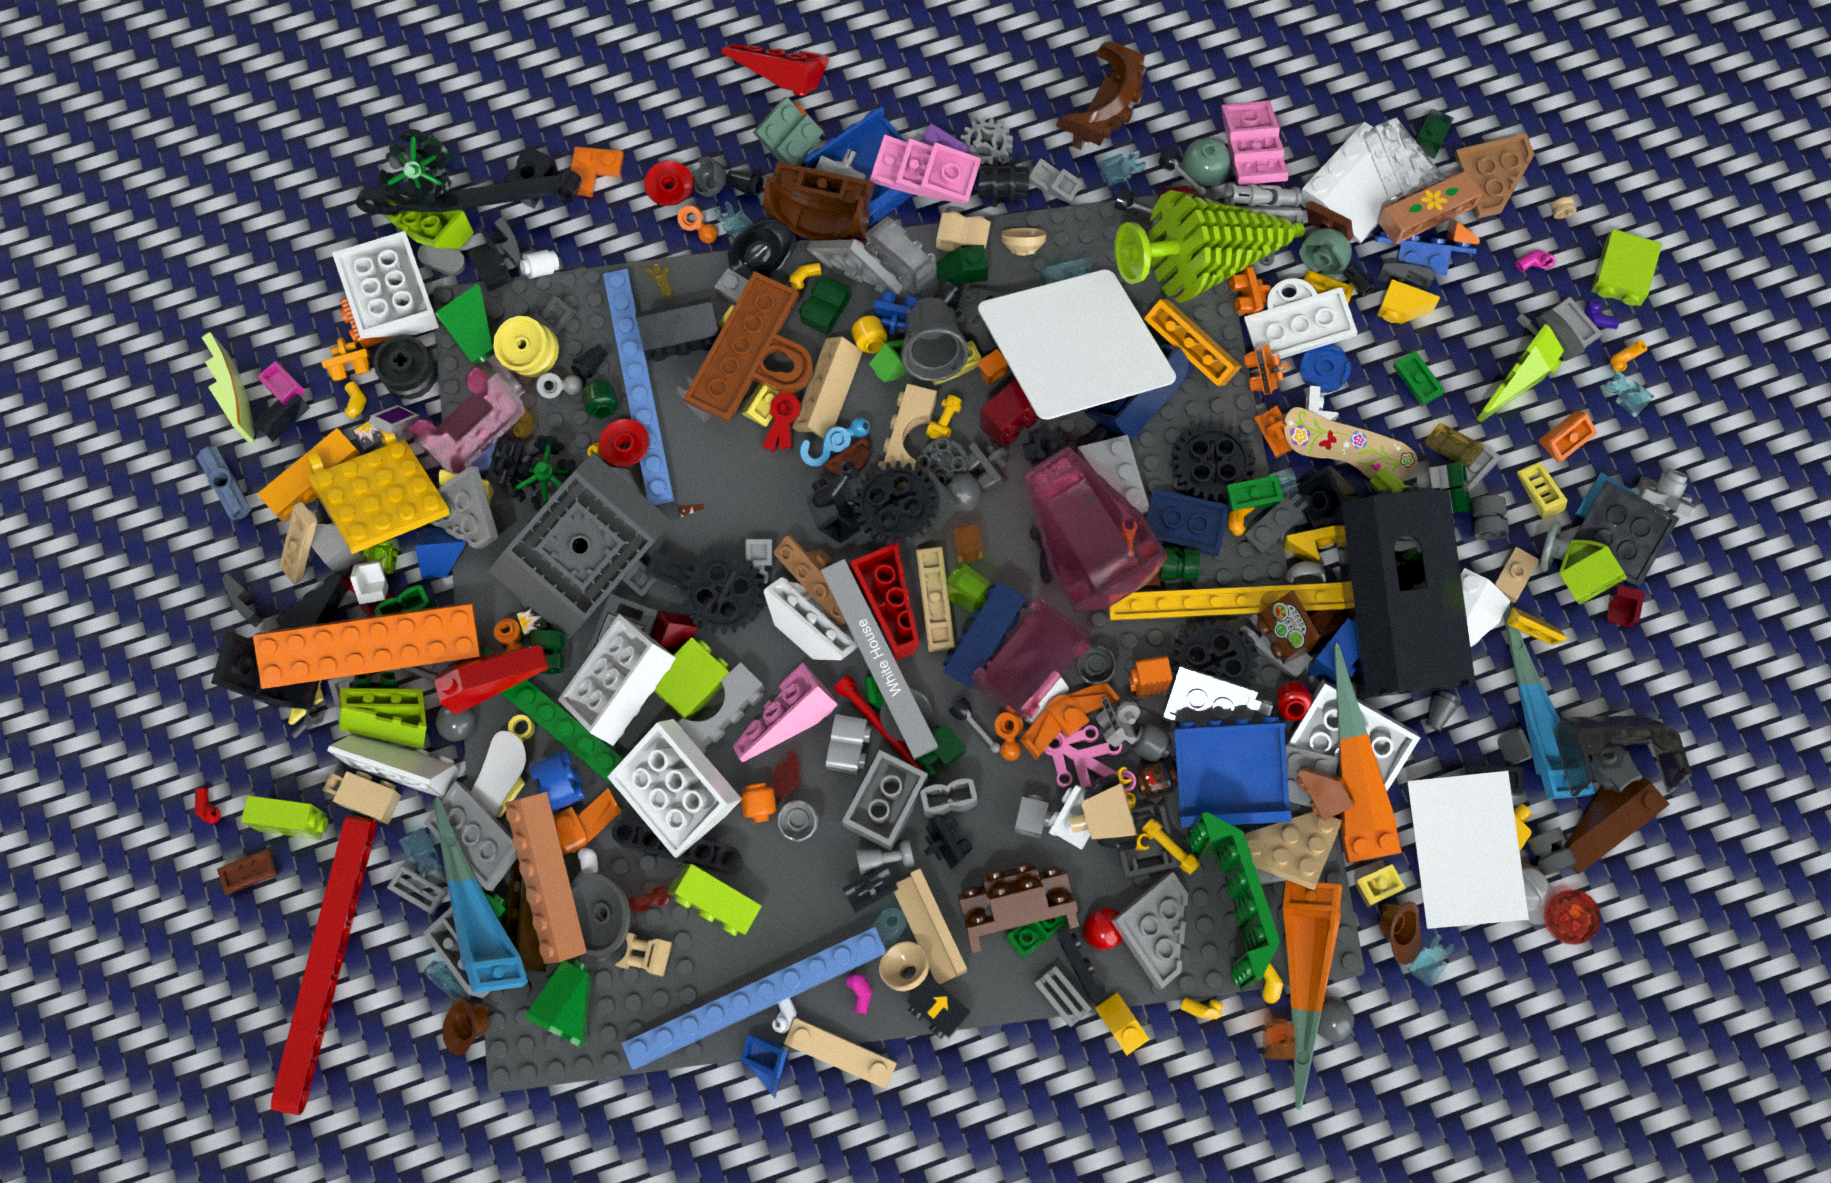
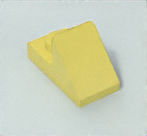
(1379, 885)

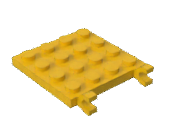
(377, 494)

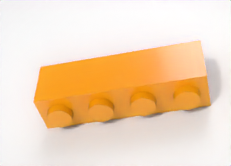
(1193, 341)
(293, 484)

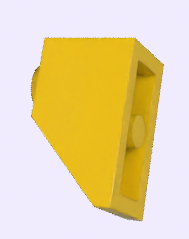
(1406, 303)

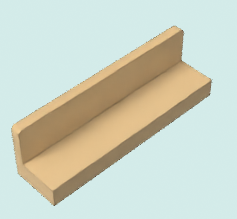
(828, 386)
(929, 927)

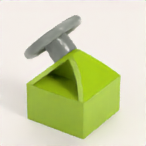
(1586, 565)

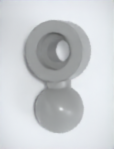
(571, 384)

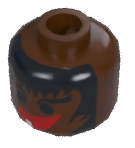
(1156, 779)

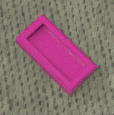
(280, 383)

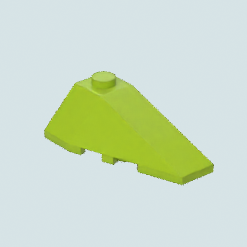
(433, 228)
(1534, 365)

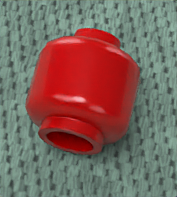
(1294, 700)

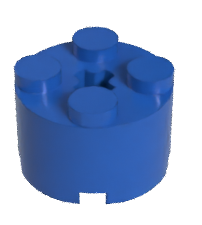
(558, 779)

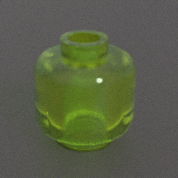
(385, 554)

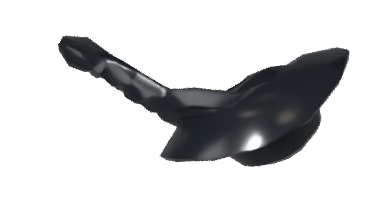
(760, 248)

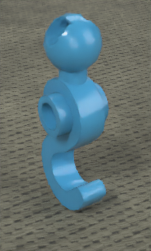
(835, 439)

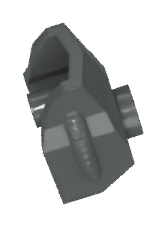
(1614, 768)

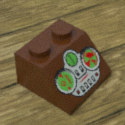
(1288, 628)

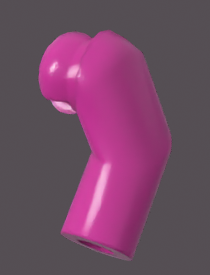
(1537, 259)
(862, 990)

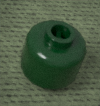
(599, 399)

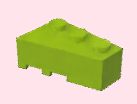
(384, 714)
(714, 899)

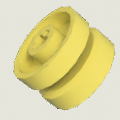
(526, 346)

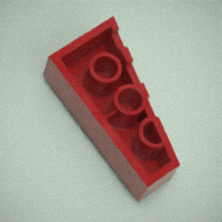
(885, 592)

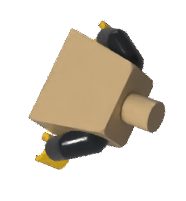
(1109, 815)

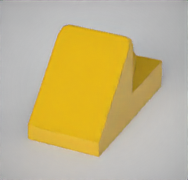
(1305, 543)
(1122, 1023)

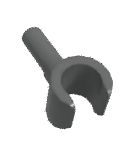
(309, 721)

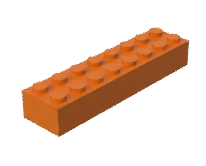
(366, 645)

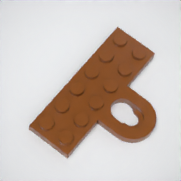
(742, 348)

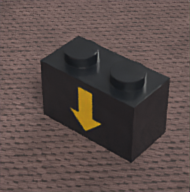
(938, 1008)

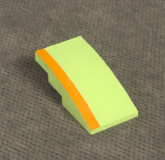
(229, 388)

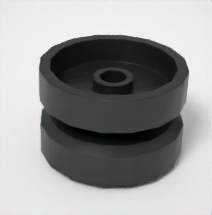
(405, 367)

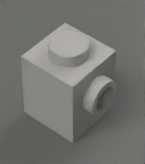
(1032, 816)

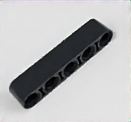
(713, 862)

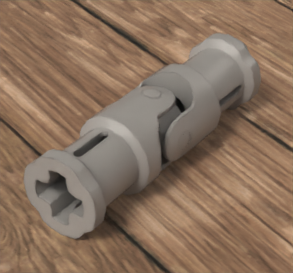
(1258, 195)

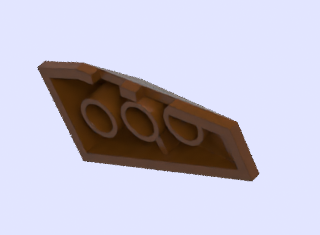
(1612, 820)

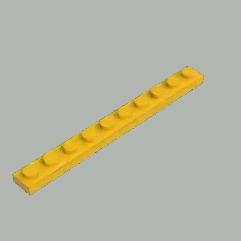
(1223, 601)

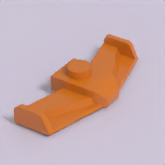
(1065, 714)
(577, 831)

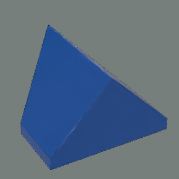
(437, 552)
(765, 1060)

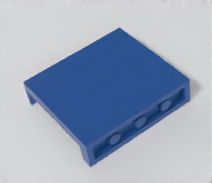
(865, 140)
(1232, 771)

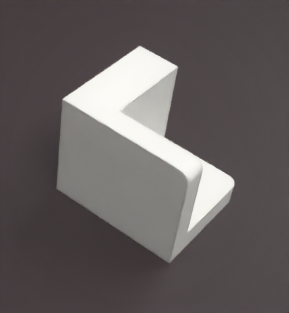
(369, 582)

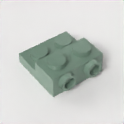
(788, 133)

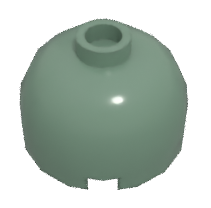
(1207, 162)
(1327, 251)

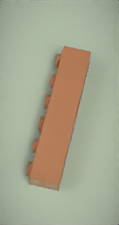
(545, 878)

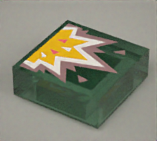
(530, 621)

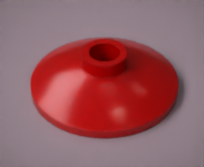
(667, 174)
(621, 433)

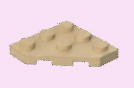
(1294, 848)

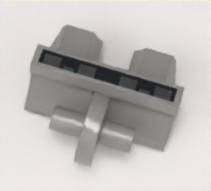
(1118, 721)

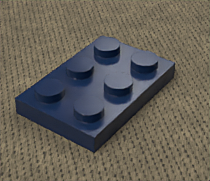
(1187, 521)

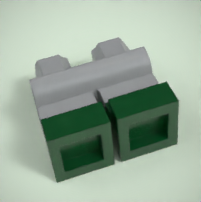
(1449, 477)

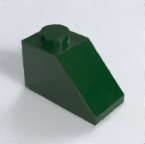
(1434, 132)
(963, 266)

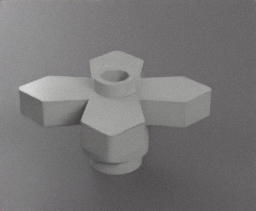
(1668, 492)

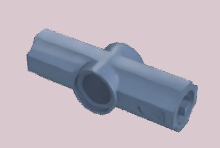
(229, 494)

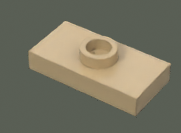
(1516, 574)

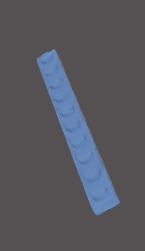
(638, 384)
(754, 998)

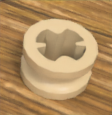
(1563, 207)

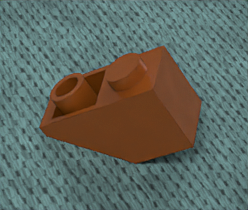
(1327, 792)

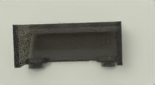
(1588, 736)

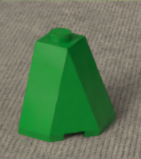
(468, 325)
(564, 1003)

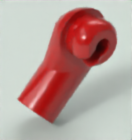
(203, 808)

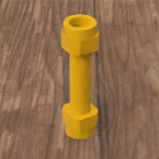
(1154, 830)

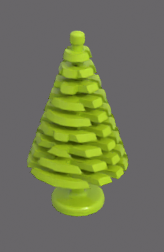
(1200, 243)

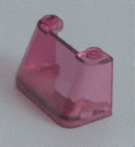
(471, 426)
(1032, 660)

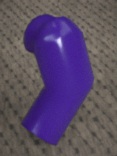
(1594, 313)

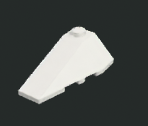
(1483, 604)

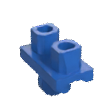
(891, 313)

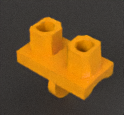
(336, 365)

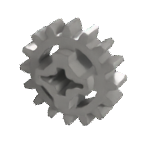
(987, 141)

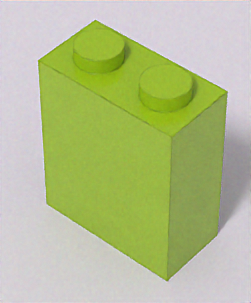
(1626, 267)
(692, 679)
(284, 817)

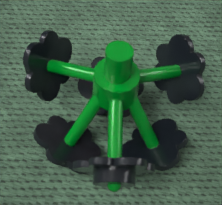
(419, 181)
(535, 470)

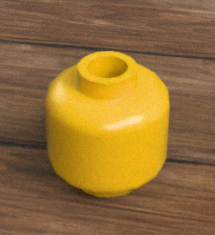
(869, 334)

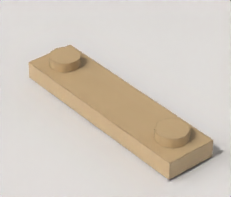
(298, 542)
(935, 599)
(840, 1052)

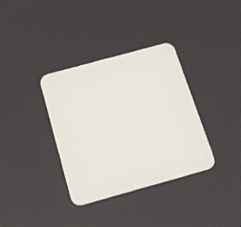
(1076, 344)

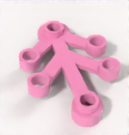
(1084, 759)

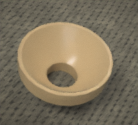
(1023, 240)
(897, 960)

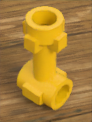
(940, 429)

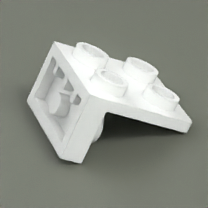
(1060, 820)

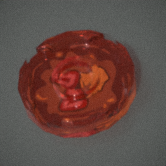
(1572, 917)

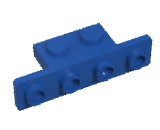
(1431, 255)

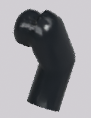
(1098, 434)

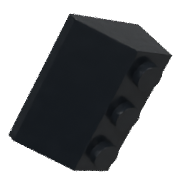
(678, 329)

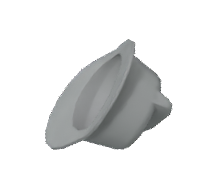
(1537, 893)

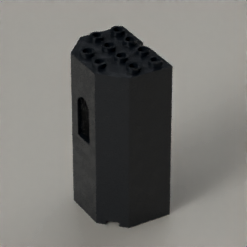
(1410, 636)

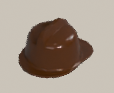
(1402, 929)
(464, 1024)

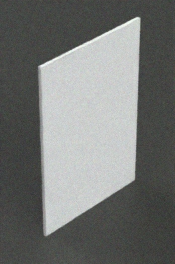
(1468, 850)

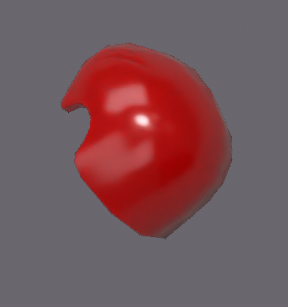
(1100, 931)

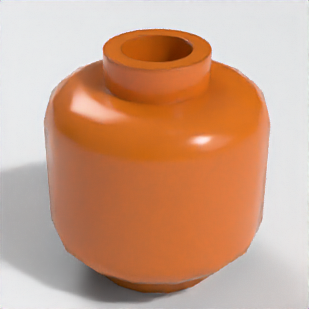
(758, 802)

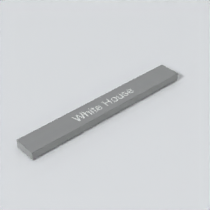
(879, 659)

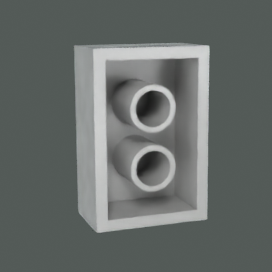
(885, 800)

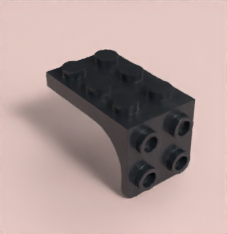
(239, 673)

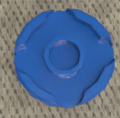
(1325, 368)

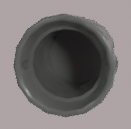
(933, 342)

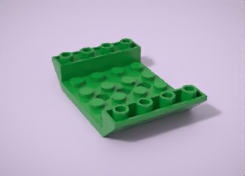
(1216, 836)

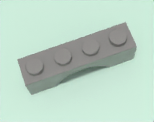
(740, 691)

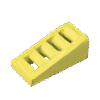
(1548, 505)

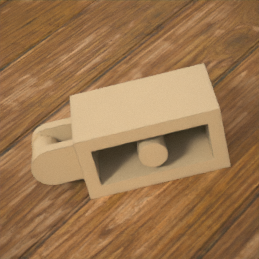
(363, 795)

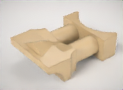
(655, 957)

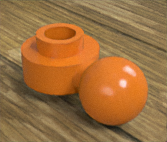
(706, 232)
(512, 637)
(1010, 749)

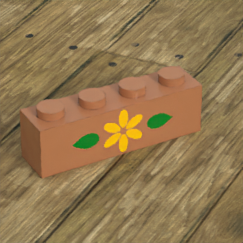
(1430, 207)

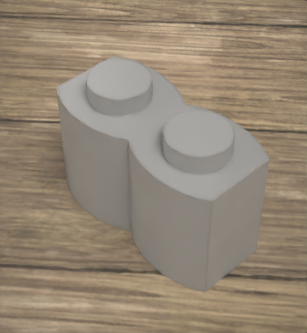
(847, 744)
(941, 799)

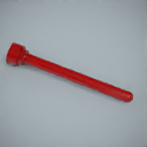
(847, 688)

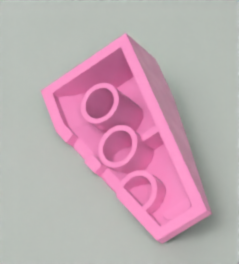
(796, 708)

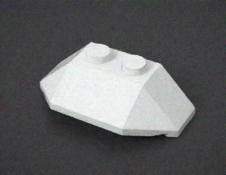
(807, 622)

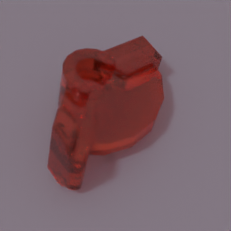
(787, 775)
(660, 896)

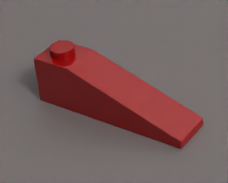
(789, 71)
(486, 676)

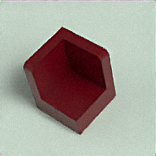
(1625, 606)
(673, 629)

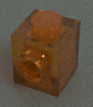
(967, 543)
(1278, 1040)

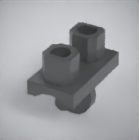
(992, 474)

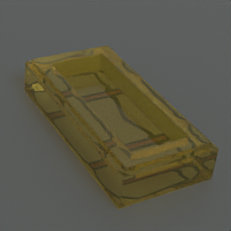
(1454, 445)

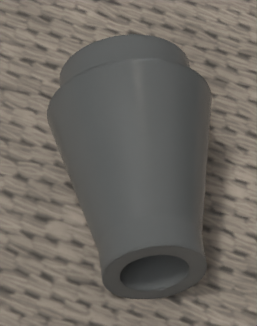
(1441, 710)

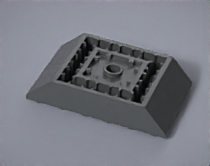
(589, 506)

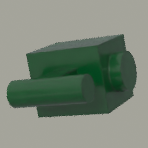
(947, 753)

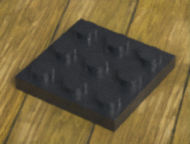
(1630, 529)

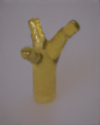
(661, 278)

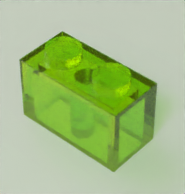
(967, 589)

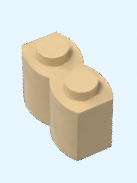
(961, 232)

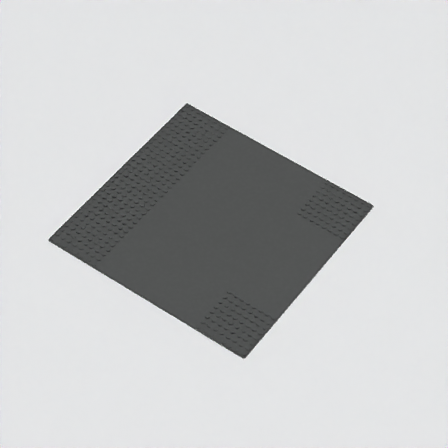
(765, 497)

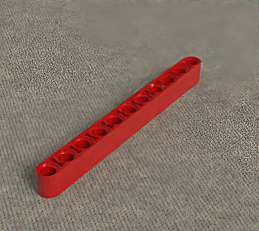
(323, 966)

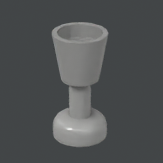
(873, 859)

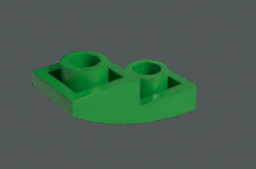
(1031, 936)

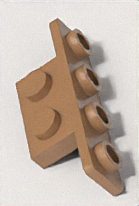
(807, 570)

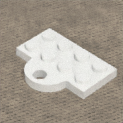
(1300, 321)

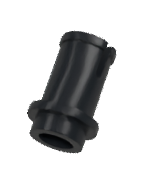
(1359, 280)

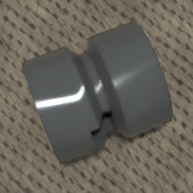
(1489, 515)
(1552, 851)

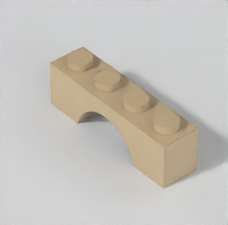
(915, 409)

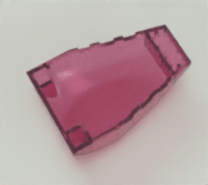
(1090, 533)

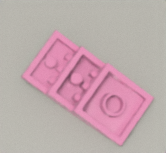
(1254, 142)
(925, 169)

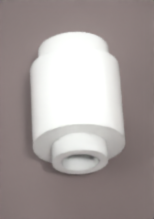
(539, 263)

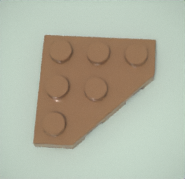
(1496, 170)

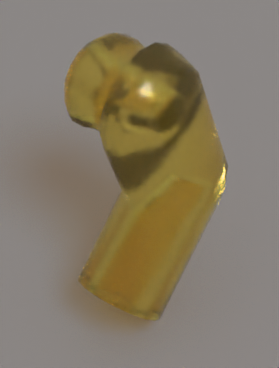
(525, 424)

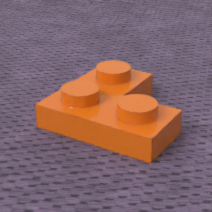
(594, 162)

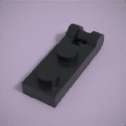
(1081, 967)

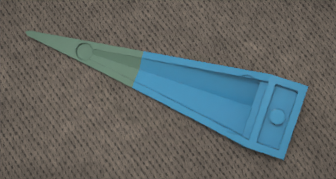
(1539, 719)
(483, 944)

